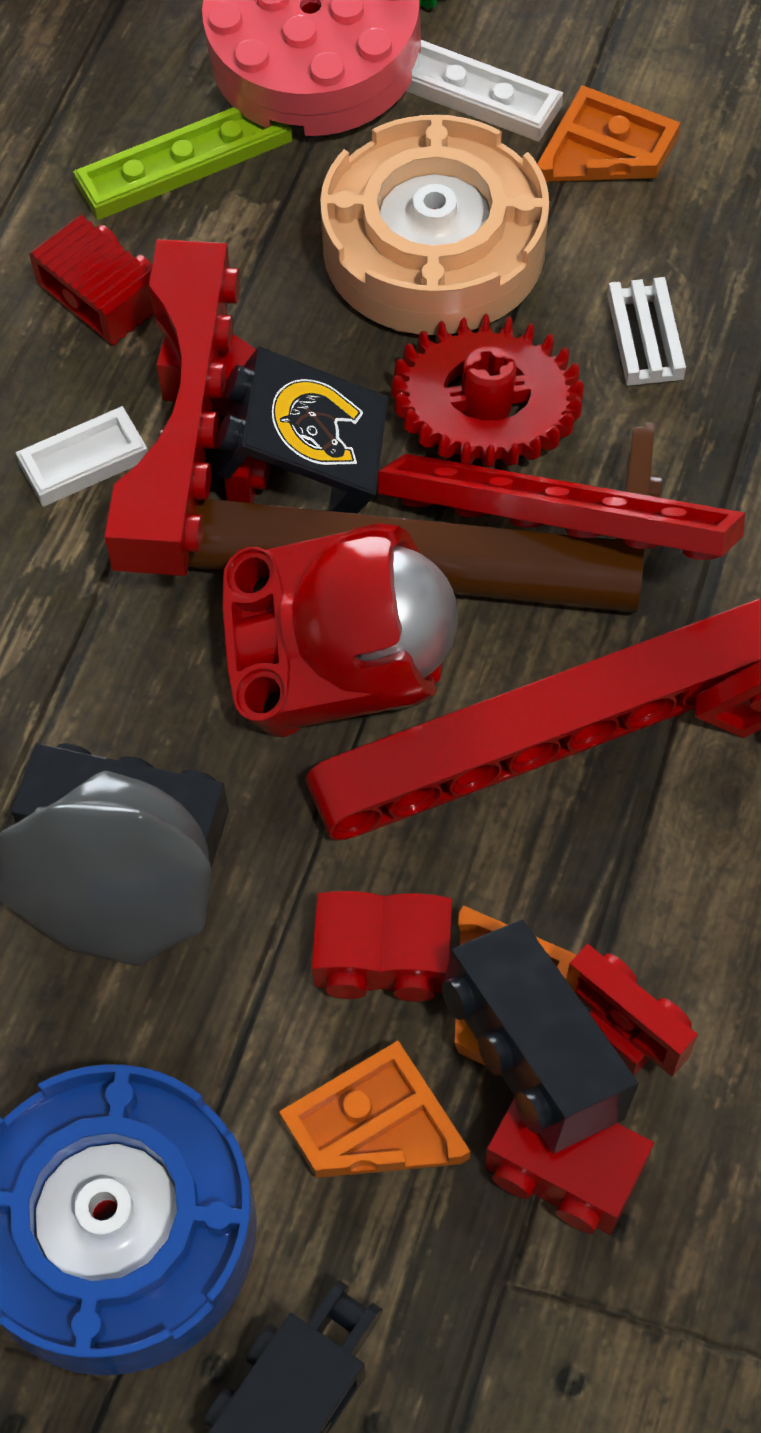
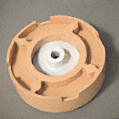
(434, 224)

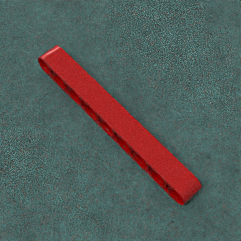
(532, 725)

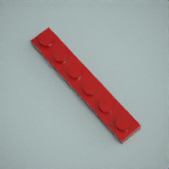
(579, 508)

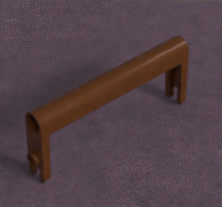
(472, 557)

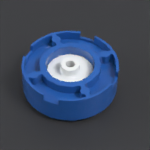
(180, 1230)

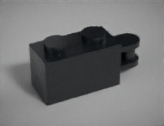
(298, 1373)

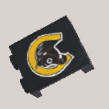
(304, 425)

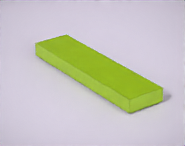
(175, 160)

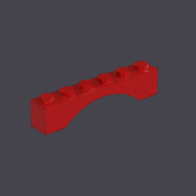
(156, 503)

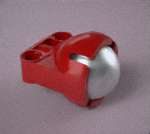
(337, 628)

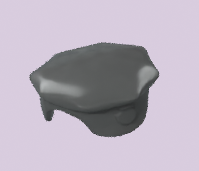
(109, 870)

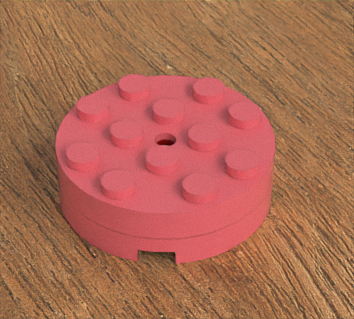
(312, 59)

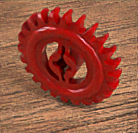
(495, 375)

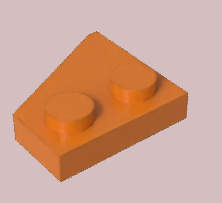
(374, 1121)

